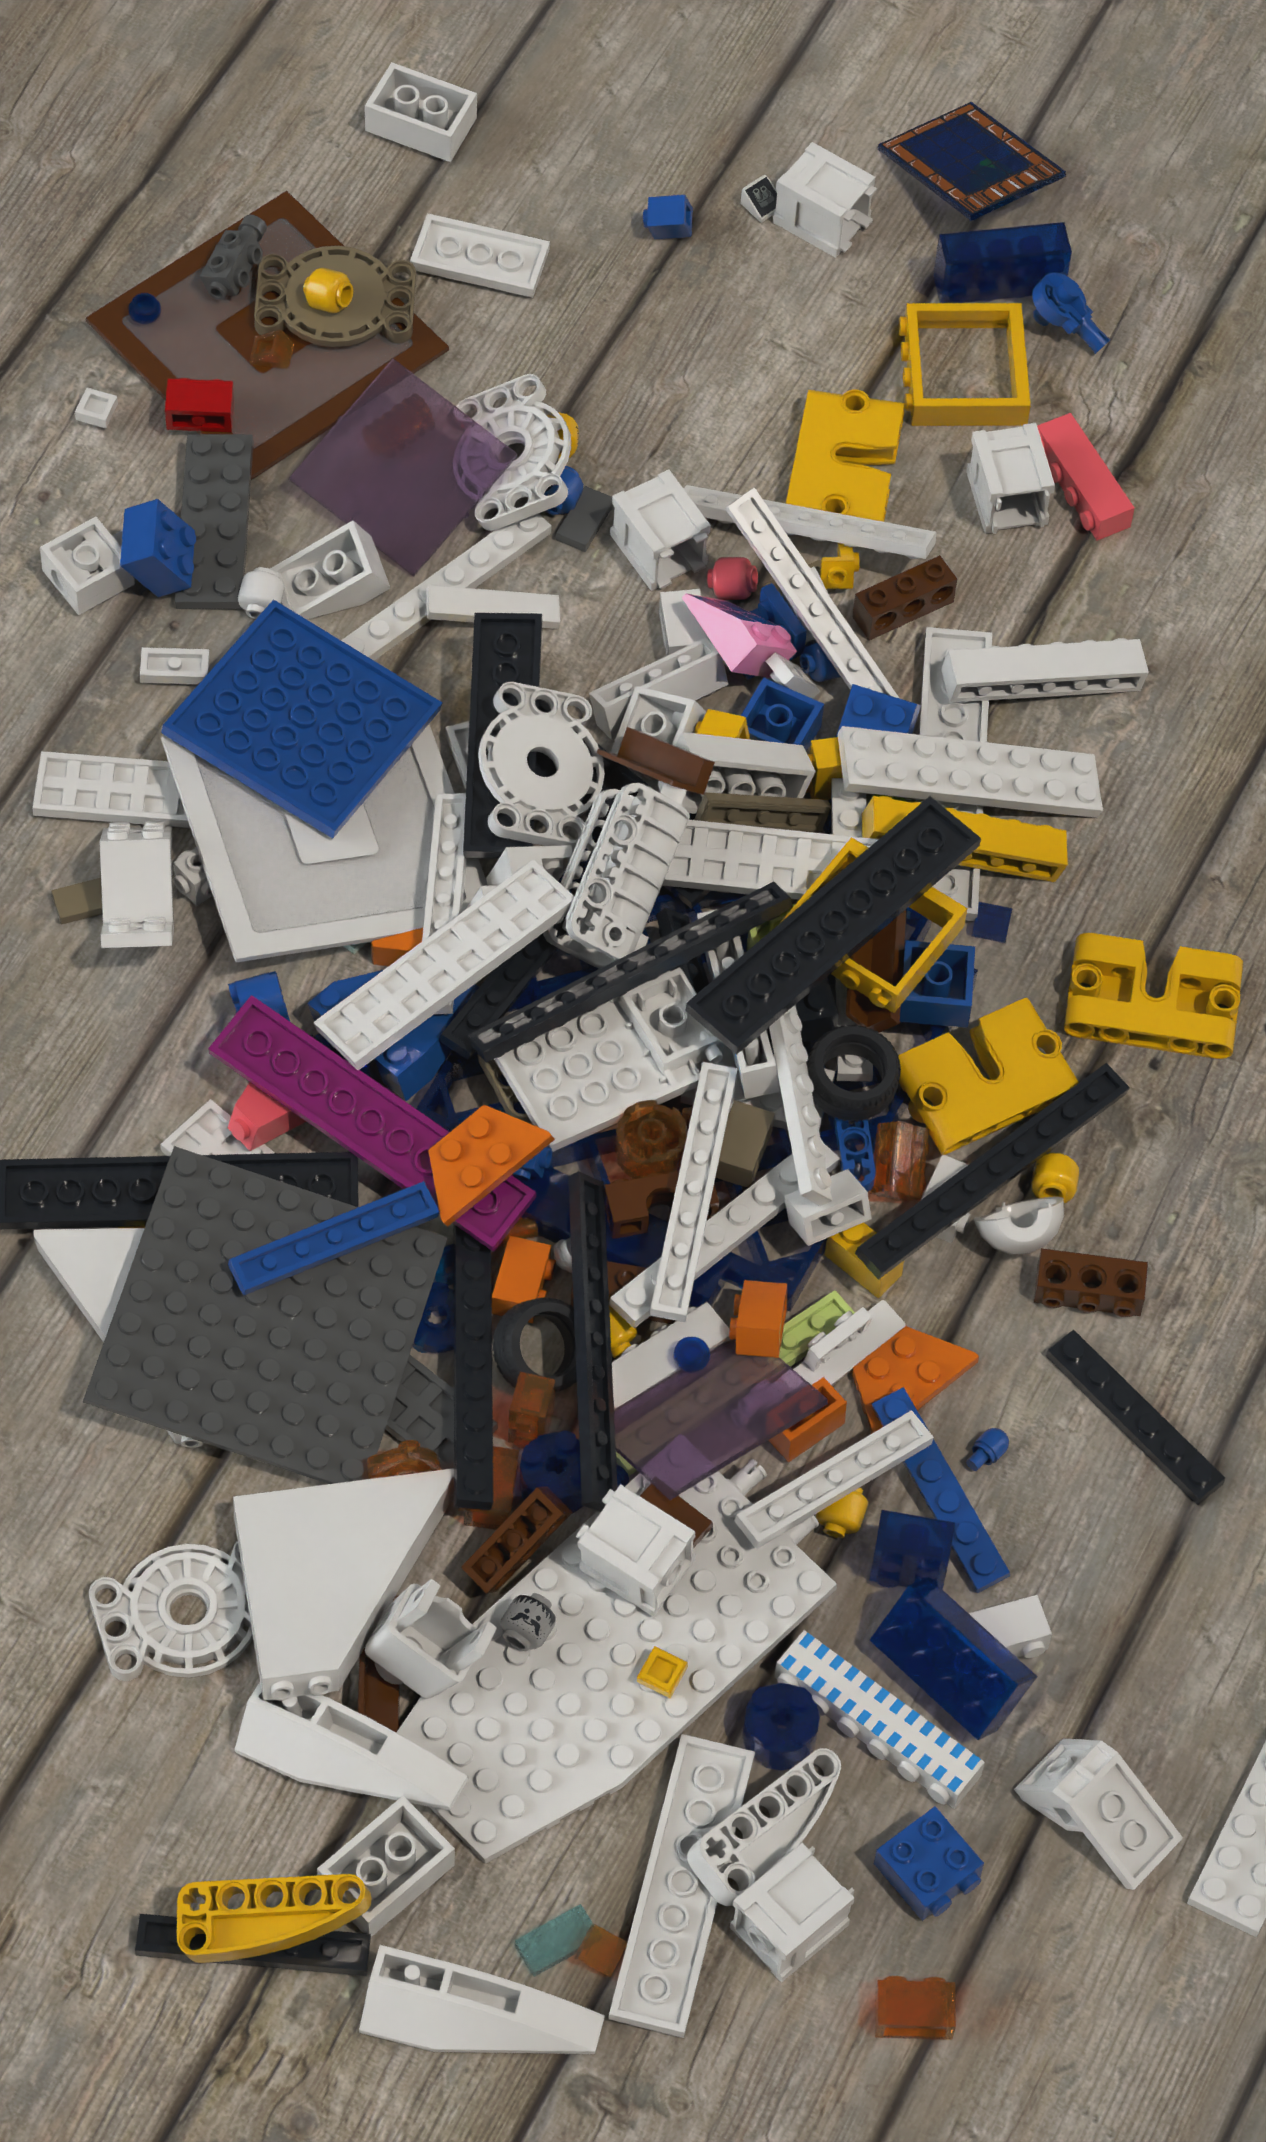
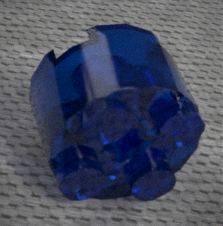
(546, 1458)
(782, 1706)

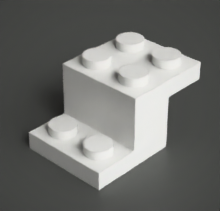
(551, 858)

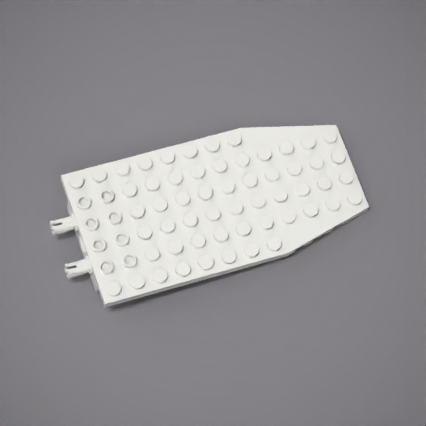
(569, 1718)

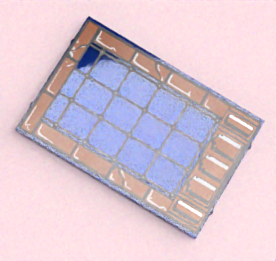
(971, 161)

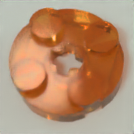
(405, 1459)

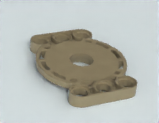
(360, 320)

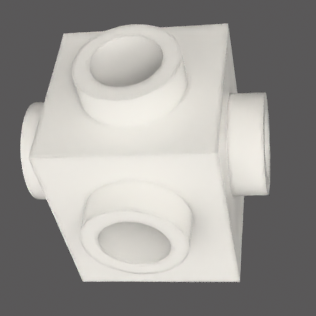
(191, 877)

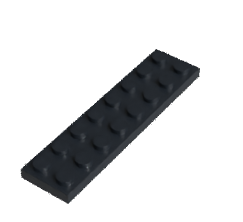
(503, 651)

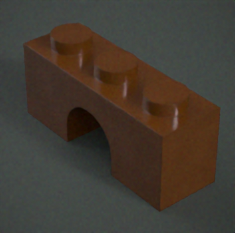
(630, 1200)

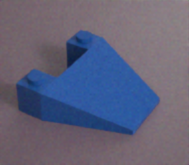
(412, 1059)

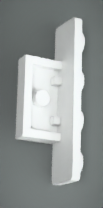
(849, 1343)

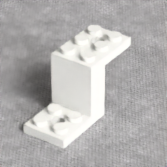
(136, 885)

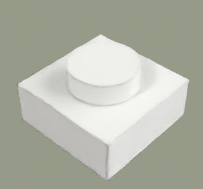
(96, 407)

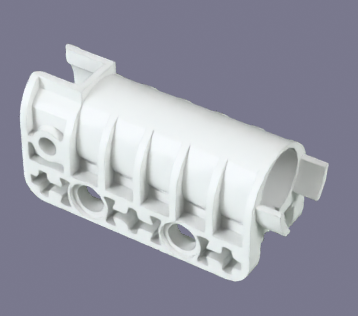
(621, 873)

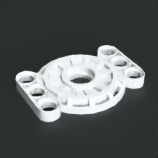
(525, 422)
(517, 788)
(146, 1612)

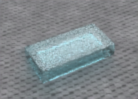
(554, 1940)

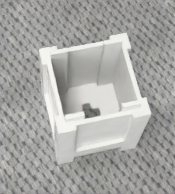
(824, 200)
(1010, 478)
(660, 530)
(636, 1549)
(792, 1912)

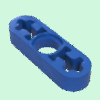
(849, 1158)

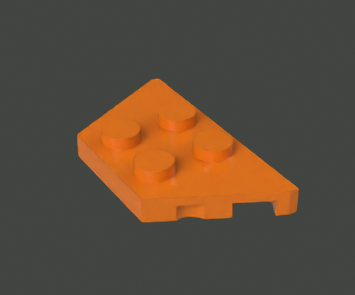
(480, 1158)
(909, 1361)

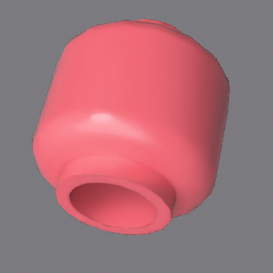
(733, 578)

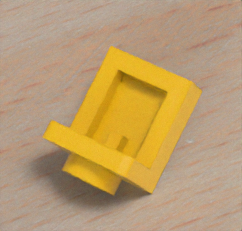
(839, 570)

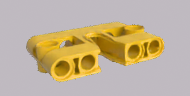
(833, 446)
(1123, 1013)
(965, 1101)

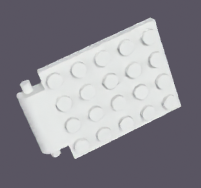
(611, 1058)

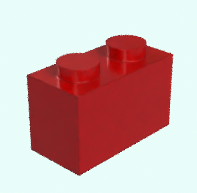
(199, 405)

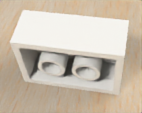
(420, 112)
(396, 1861)

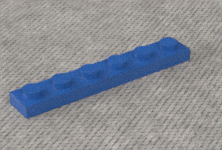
(333, 1238)
(947, 1500)

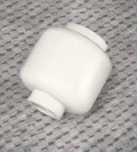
(259, 590)

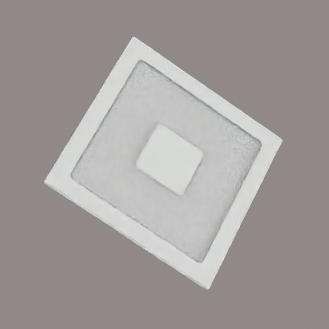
(296, 888)

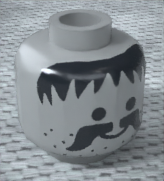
(528, 1621)

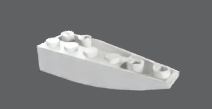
(343, 1750)
(468, 2010)

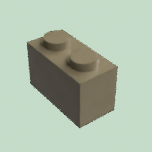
(744, 1143)

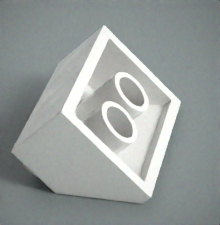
(659, 716)

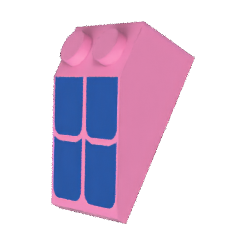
(739, 635)

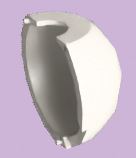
(1022, 1225)

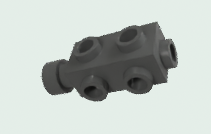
(233, 258)

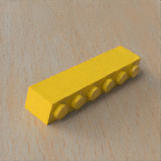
(1004, 844)

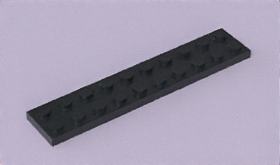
(832, 925)
(124, 1188)

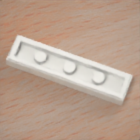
(462, 603)

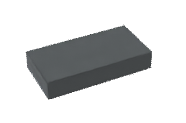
(585, 519)

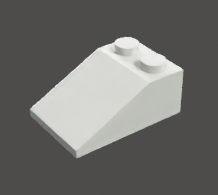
(333, 573)

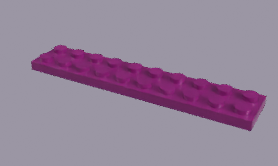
(354, 1111)

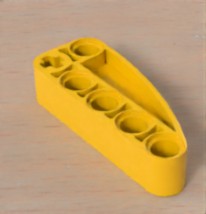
(258, 1928)

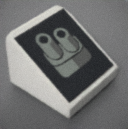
(760, 198)

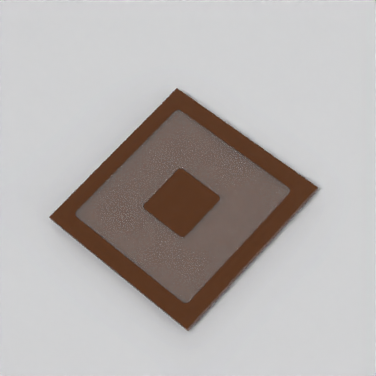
(215, 339)

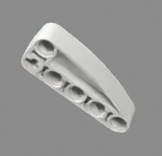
(764, 1838)

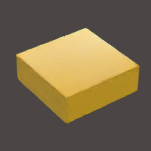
(662, 1672)

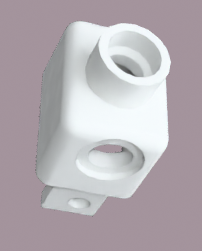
(426, 1641)

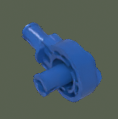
(1066, 309)

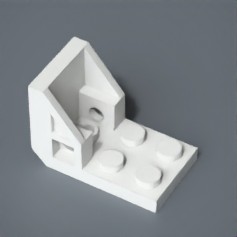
(1095, 1792)

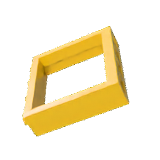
(965, 411)
(932, 905)

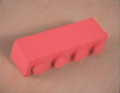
(1085, 478)

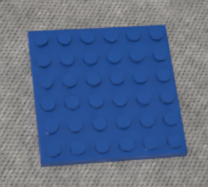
(302, 718)

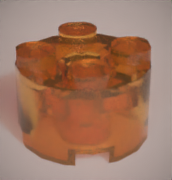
(650, 1139)

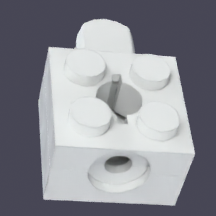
(76, 554)

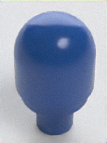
(988, 1448)

